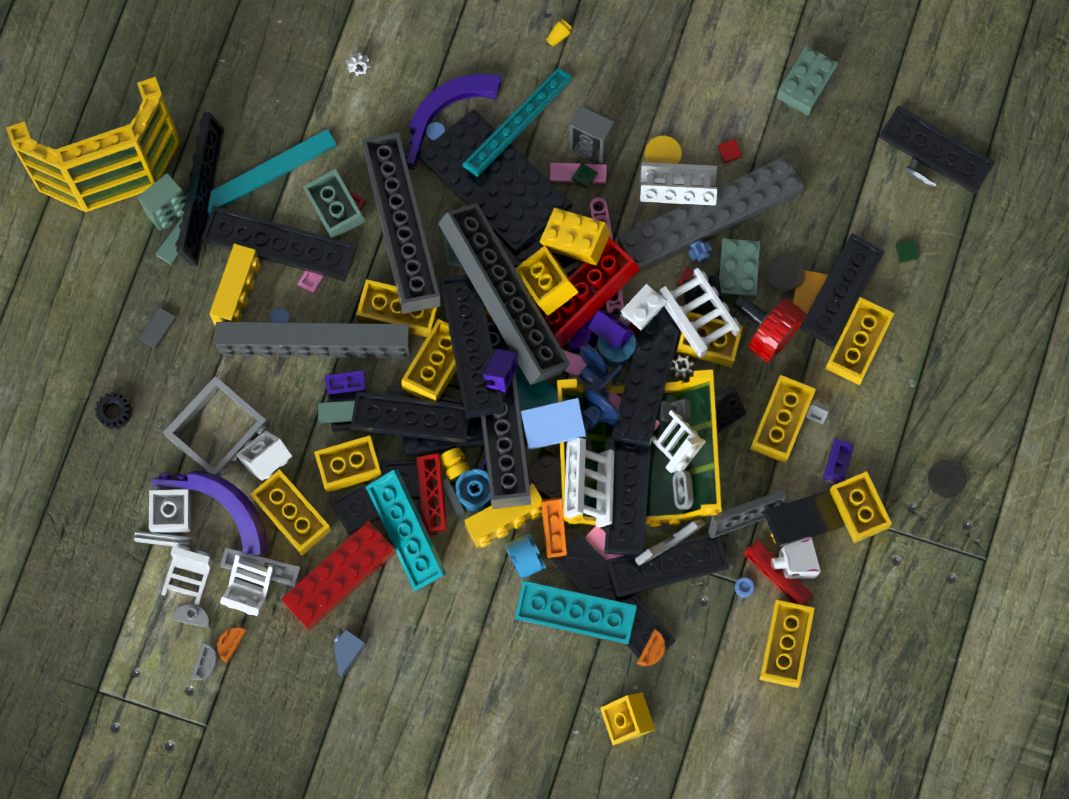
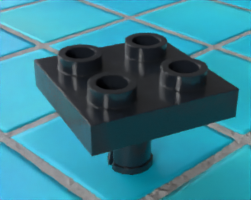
(728, 408)

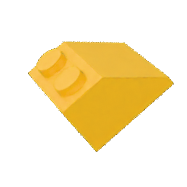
(627, 718)

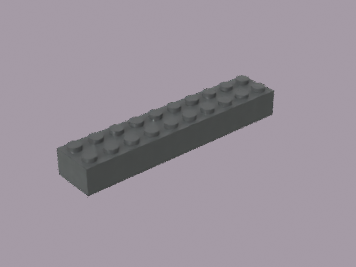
(734, 205)
(401, 223)
(503, 293)
(313, 340)
(506, 444)

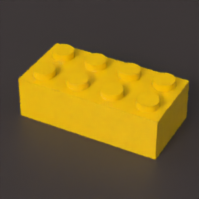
(235, 285)
(382, 306)
(859, 341)
(432, 366)
(783, 419)
(290, 512)
(497, 522)
(786, 643)

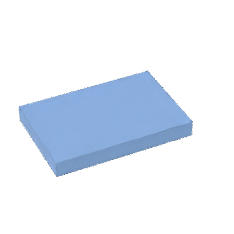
(553, 423)

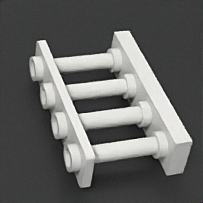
(678, 174)
(689, 328)
(574, 482)

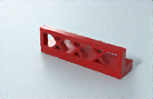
(427, 493)
(790, 587)

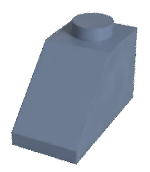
(347, 650)

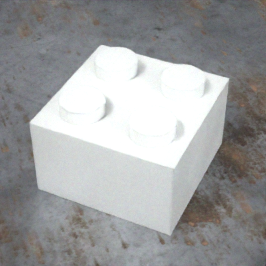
(264, 455)
(169, 511)

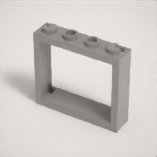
(194, 407)

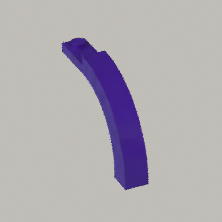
(450, 92)
(231, 497)

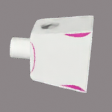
(798, 560)

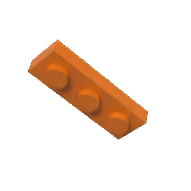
(553, 527)

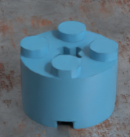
(616, 357)
(471, 480)
(525, 556)

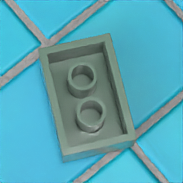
(807, 80)
(163, 202)
(334, 204)
(739, 269)

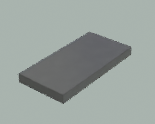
(744, 514)

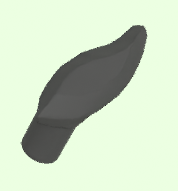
(918, 175)

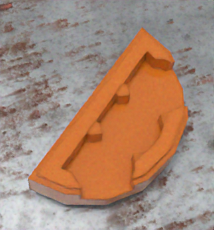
(229, 642)
(653, 650)

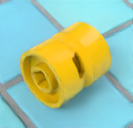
(454, 463)

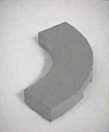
(664, 546)

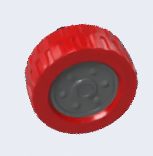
(773, 328)

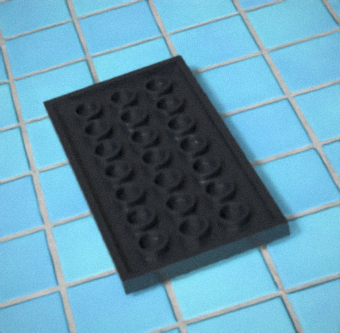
(508, 191)

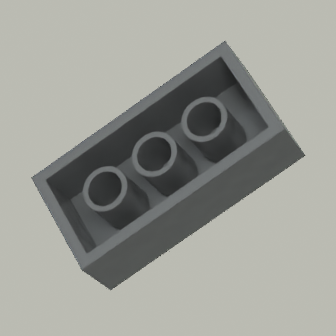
(591, 135)

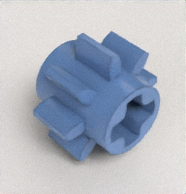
(700, 251)

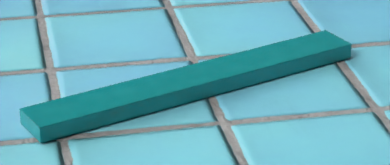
(517, 121)
(271, 170)

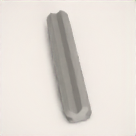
(162, 539)

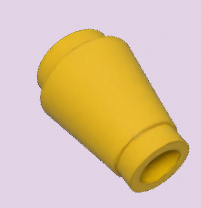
(559, 32)

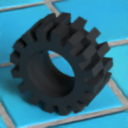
(108, 400)

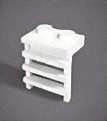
(642, 307)
(687, 450)
(190, 561)
(246, 595)

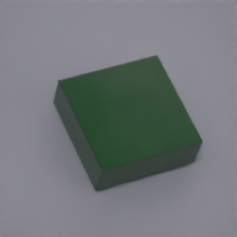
(584, 176)
(906, 251)

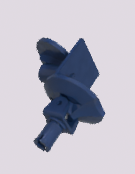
(596, 395)

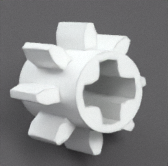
(358, 63)
(683, 371)

